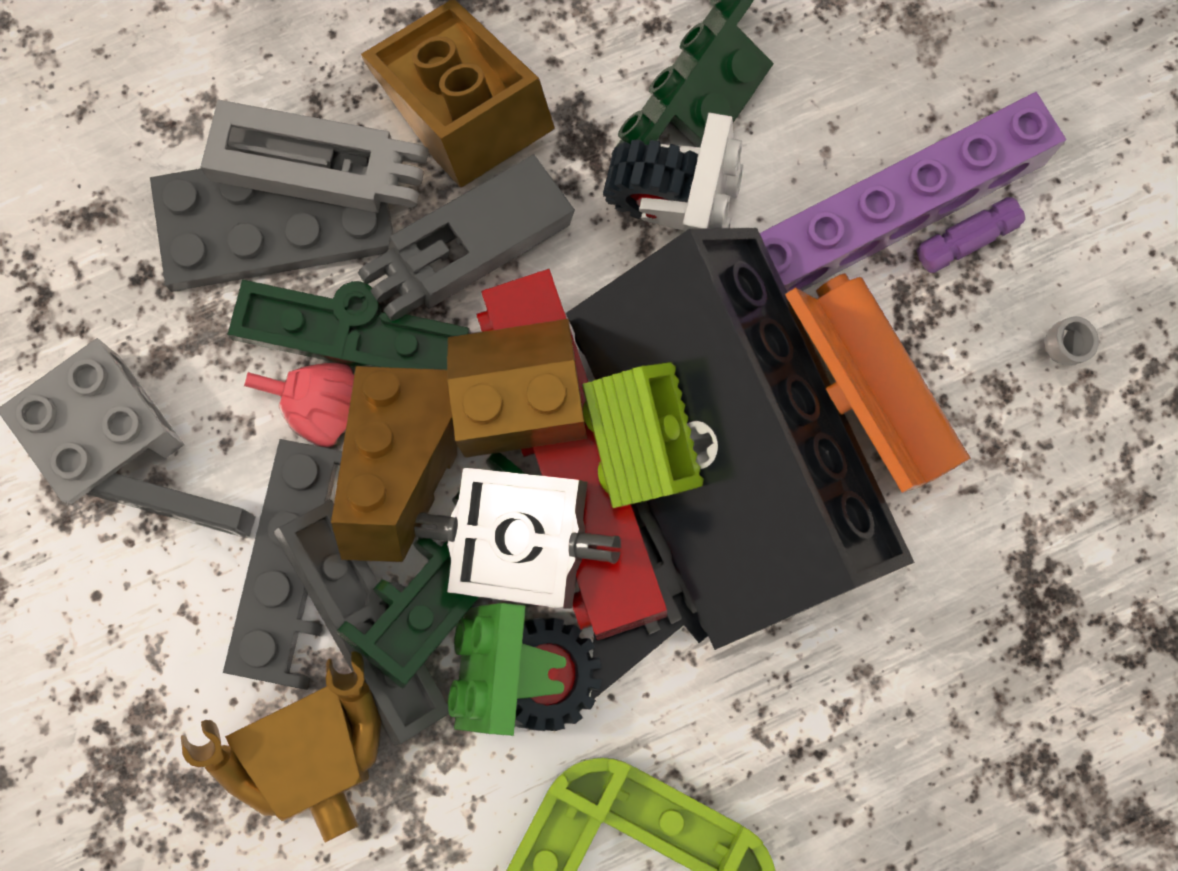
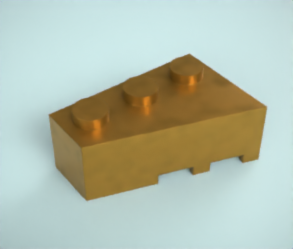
(391, 460)

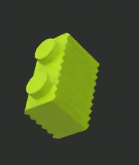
(641, 434)

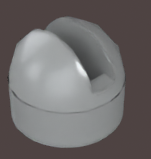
(1079, 342)

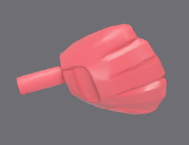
(312, 400)

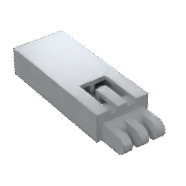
(294, 157)

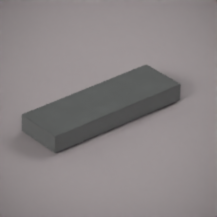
(175, 504)

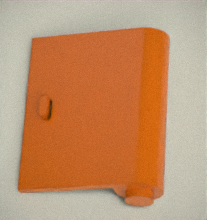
(879, 381)

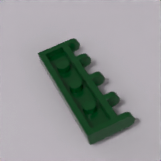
(420, 614)

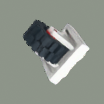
(678, 183)

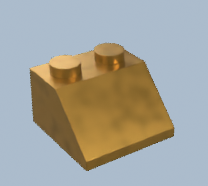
(514, 388)

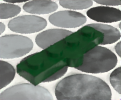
(338, 329)

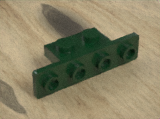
(711, 75)

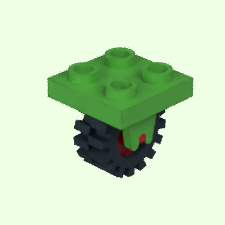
(519, 672)

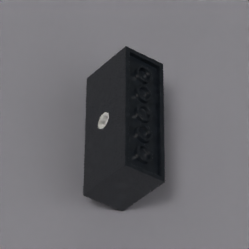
(785, 485)

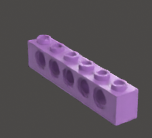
(913, 193)

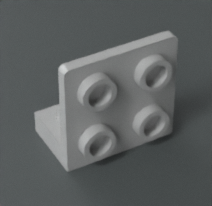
(87, 421)

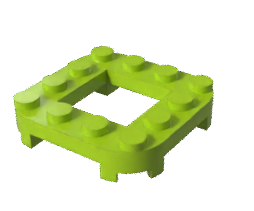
(639, 807)

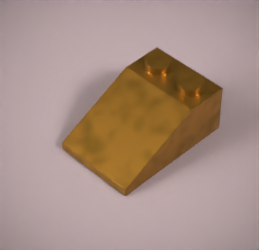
(461, 91)

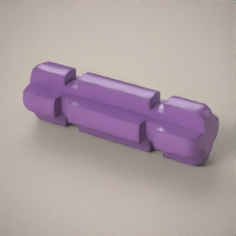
(970, 234)

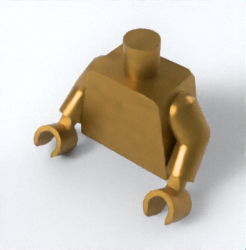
(300, 753)

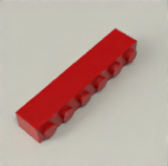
(610, 594)

